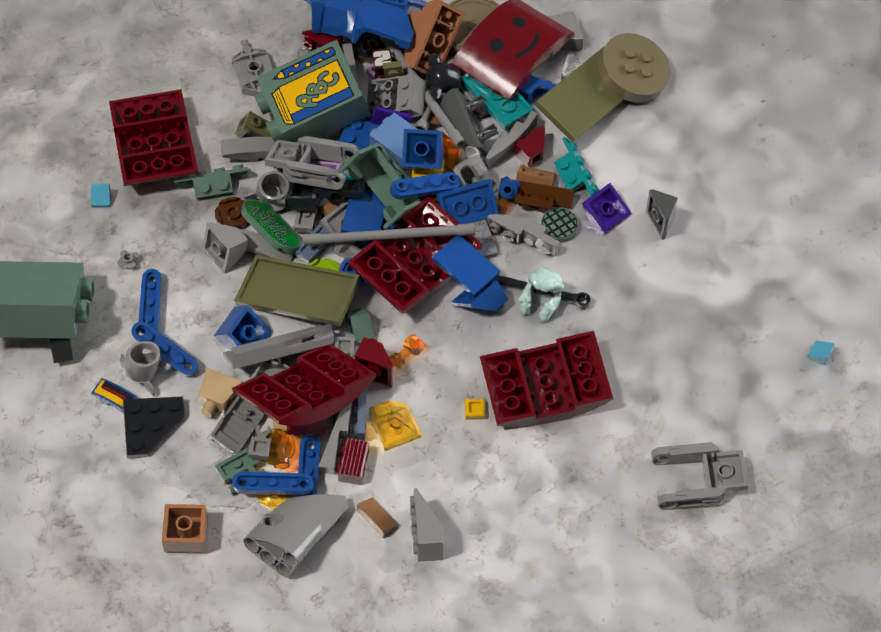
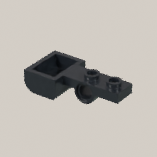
(305, 197)

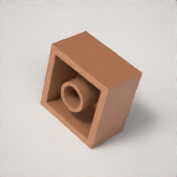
(184, 528)

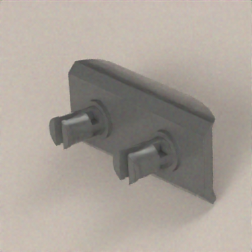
(461, 116)

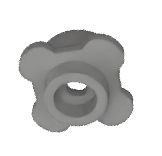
(127, 264)

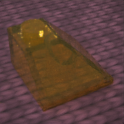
(393, 424)

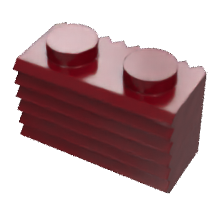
(353, 461)

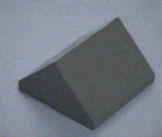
(661, 211)

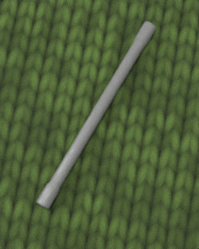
(453, 133)
(318, 238)

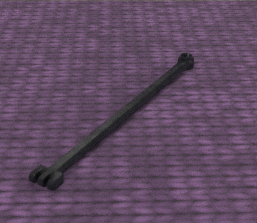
(565, 296)

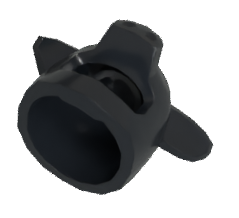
(441, 77)

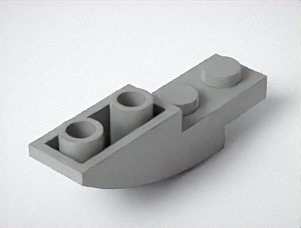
(518, 229)

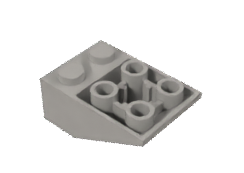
(398, 94)
(425, 530)

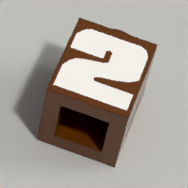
(378, 58)

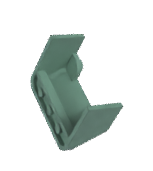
(379, 171)

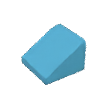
(100, 195)
(821, 351)

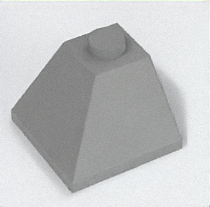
(224, 245)

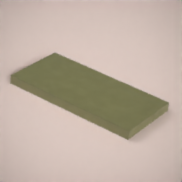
(579, 100)
(298, 290)

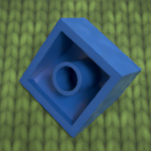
(241, 327)

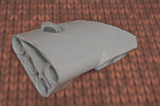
(293, 529)

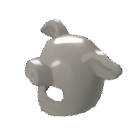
(472, 169)
(271, 190)
(141, 366)

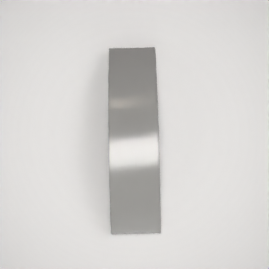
(259, 246)

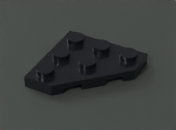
(149, 422)

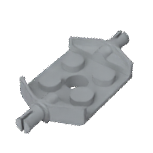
(244, 60)

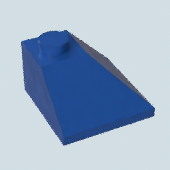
(422, 149)
(489, 298)

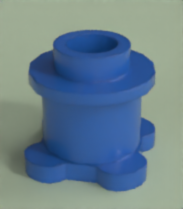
(506, 181)

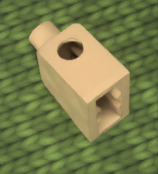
(216, 392)

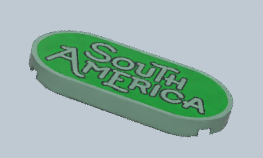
(270, 226)

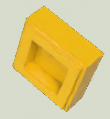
(474, 409)

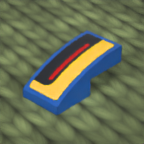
(111, 393)

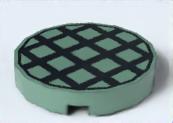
(560, 224)

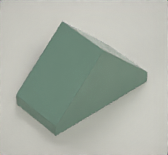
(360, 324)

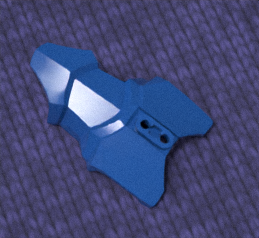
(355, 17)

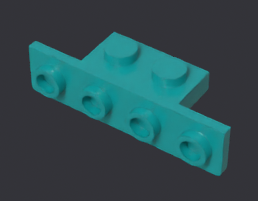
(573, 171)

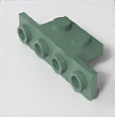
(212, 183)

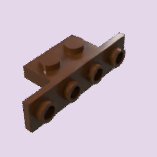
(542, 195)

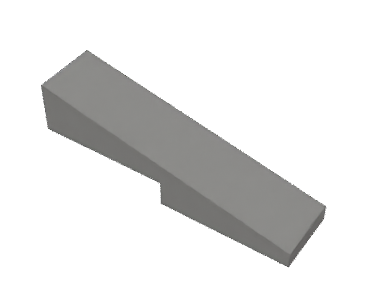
(341, 429)

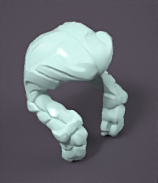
(546, 281)

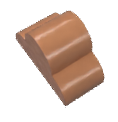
(433, 33)

